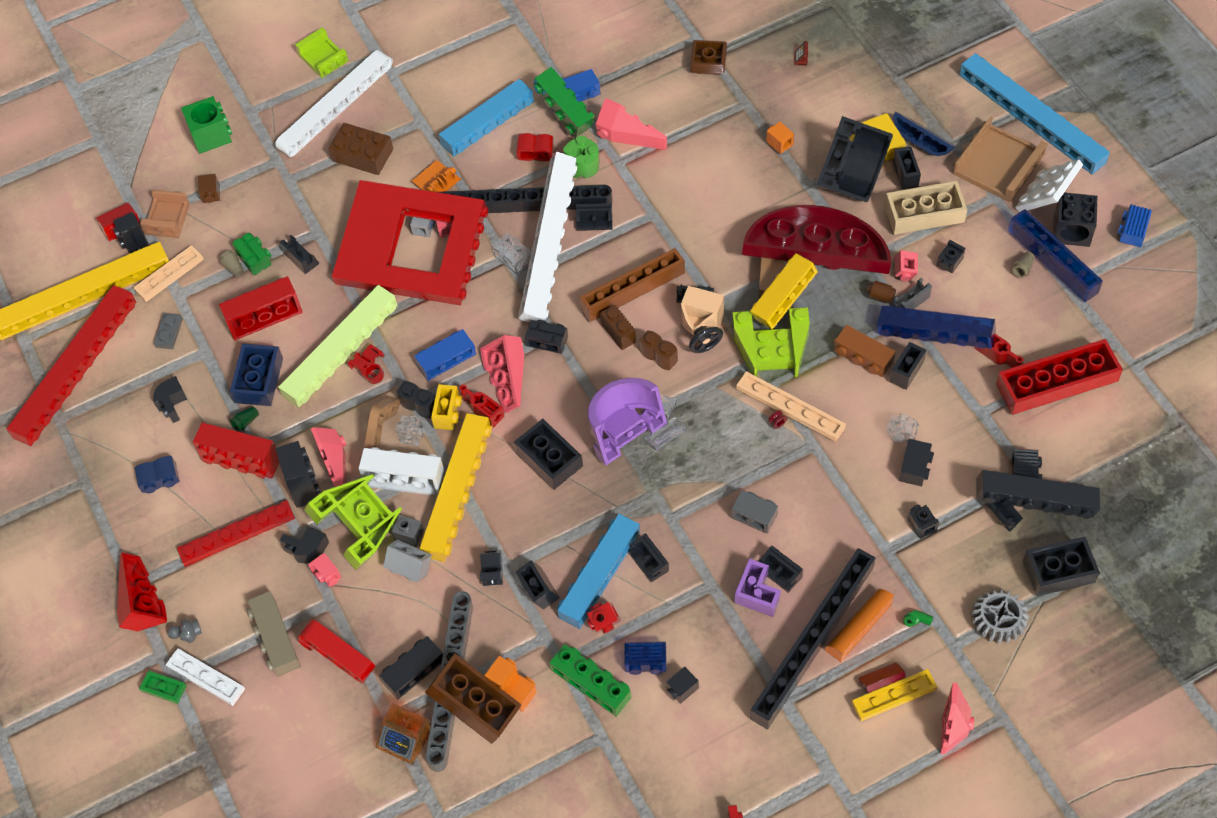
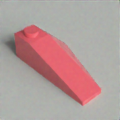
(621, 127)
(505, 363)
(955, 720)

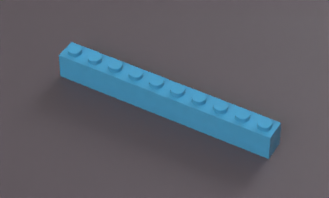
(1034, 113)

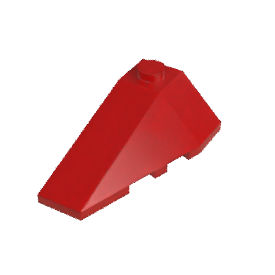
(137, 598)

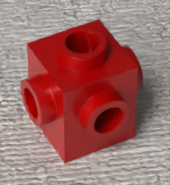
(610, 617)

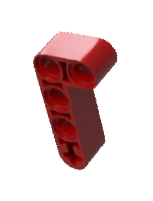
(336, 650)

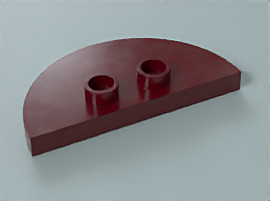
(819, 235)

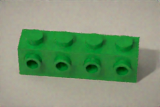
(590, 679)

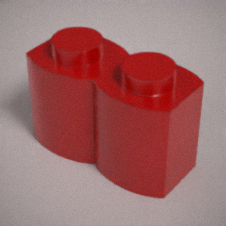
(535, 147)

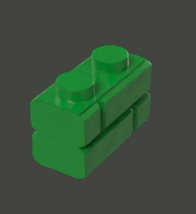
(252, 253)

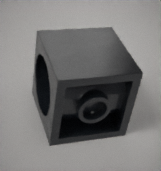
(1075, 219)

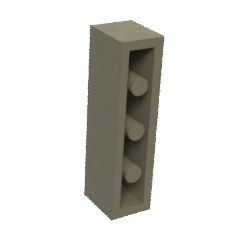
(273, 633)

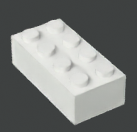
(402, 471)

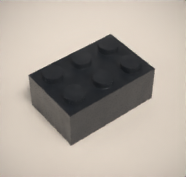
(548, 454)
(298, 473)
(1061, 566)

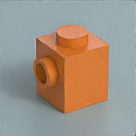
(780, 137)

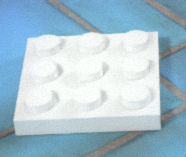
(1049, 185)

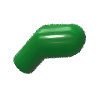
(916, 617)

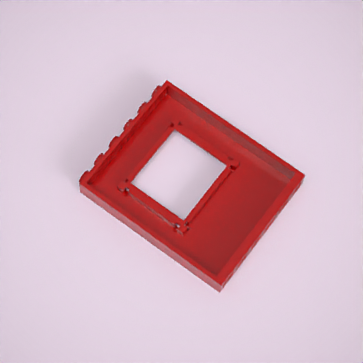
(374, 235)

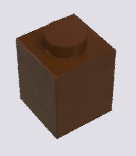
(209, 188)

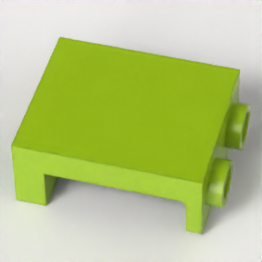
(321, 53)

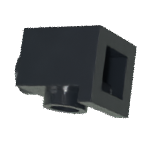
(951, 256)
(925, 525)

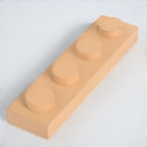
(168, 273)

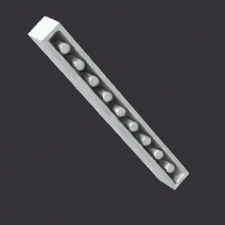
(547, 238)

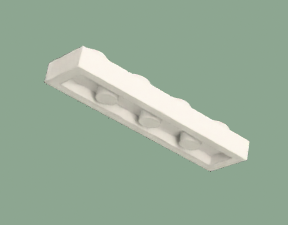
(205, 677)

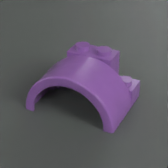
(616, 420)

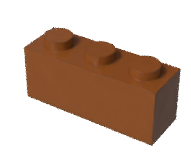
(864, 351)

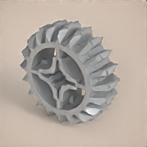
(985, 607)

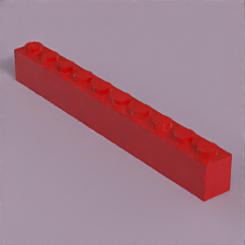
(71, 366)

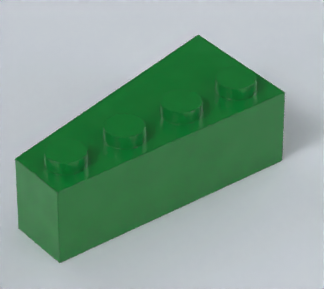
(563, 102)

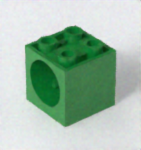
(207, 124)

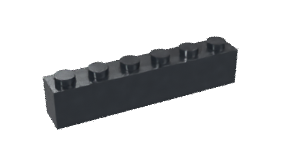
(1038, 494)

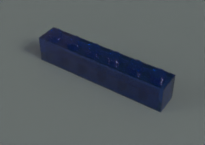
(1055, 255)
(936, 327)

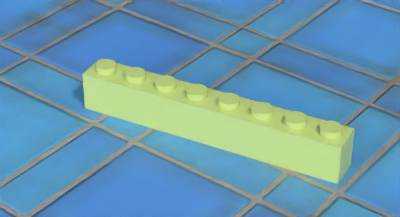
(338, 346)

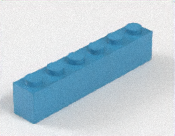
(486, 117)
(598, 571)

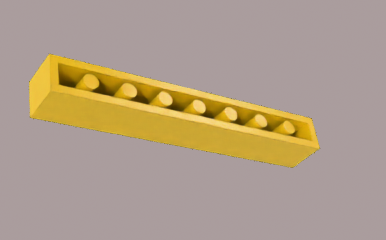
(456, 486)

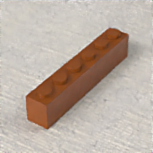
(633, 284)

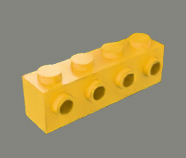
(783, 291)

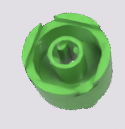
(586, 156)

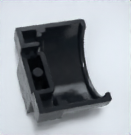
(856, 161)

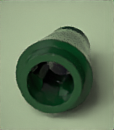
(243, 419)

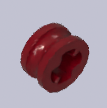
(777, 419)

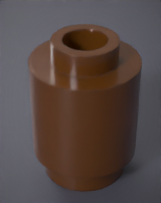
(881, 292)

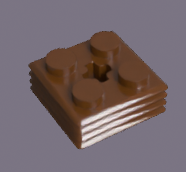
(708, 57)

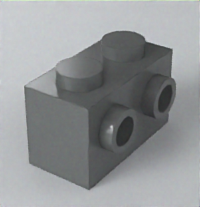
(754, 511)

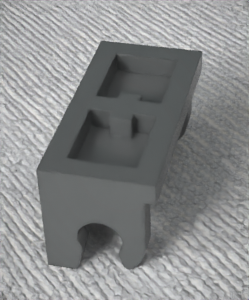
(913, 297)

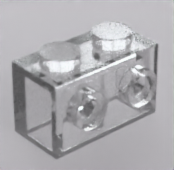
(512, 253)

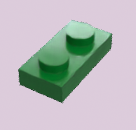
(163, 687)

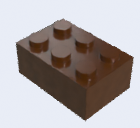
(360, 148)

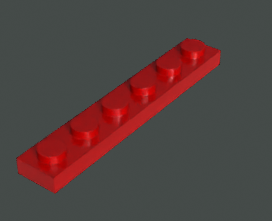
(235, 533)

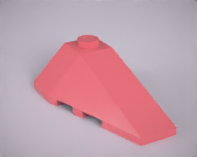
(333, 453)

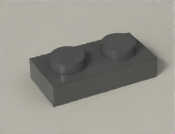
(168, 331)

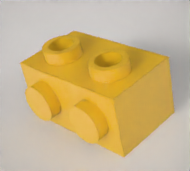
(445, 407)

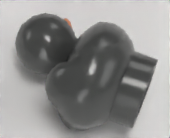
(186, 631)

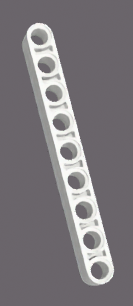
(333, 103)

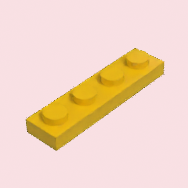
(894, 695)

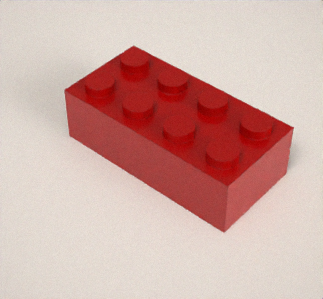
(261, 308)
(236, 450)

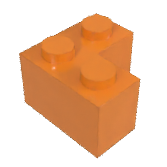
(505, 676)

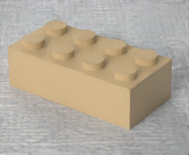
(925, 207)

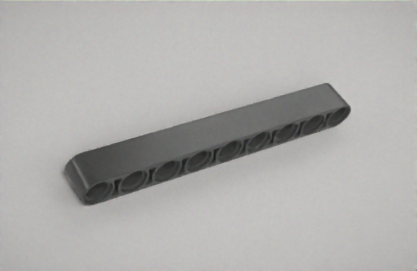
(453, 632)

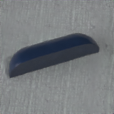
(921, 136)

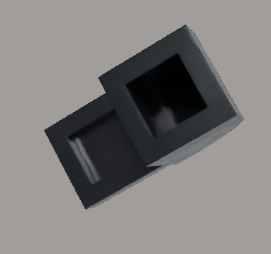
(167, 395)
(308, 548)
(491, 567)

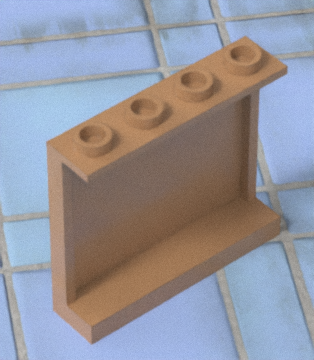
(998, 161)

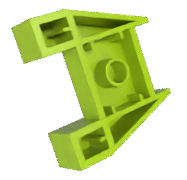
(775, 347)
(360, 512)

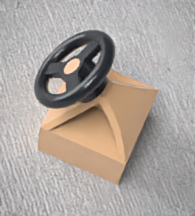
(702, 316)

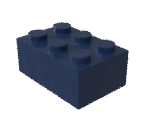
(256, 375)

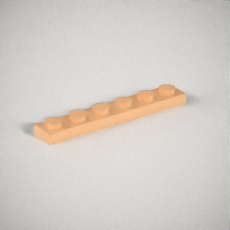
(791, 406)

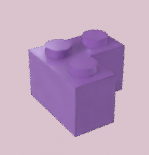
(753, 591)

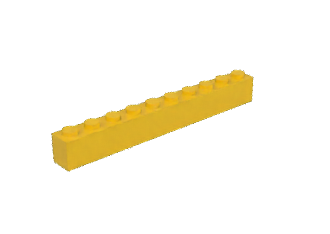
(81, 290)

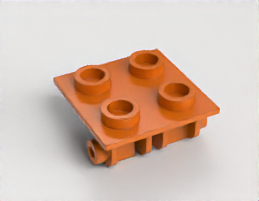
(437, 178)

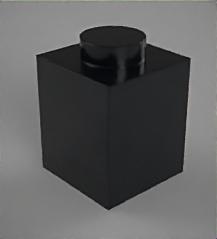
(682, 685)

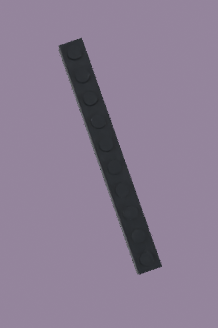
(812, 639)

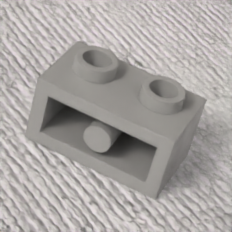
(407, 560)

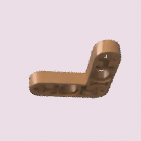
(379, 413)

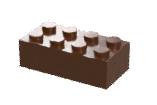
(473, 698)

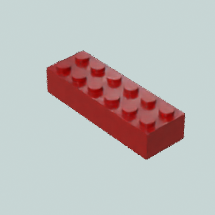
(1058, 376)

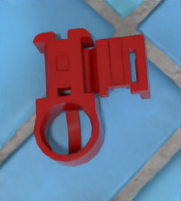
(366, 364)

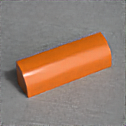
(860, 624)

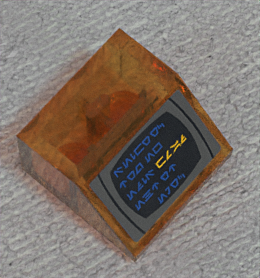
(403, 734)

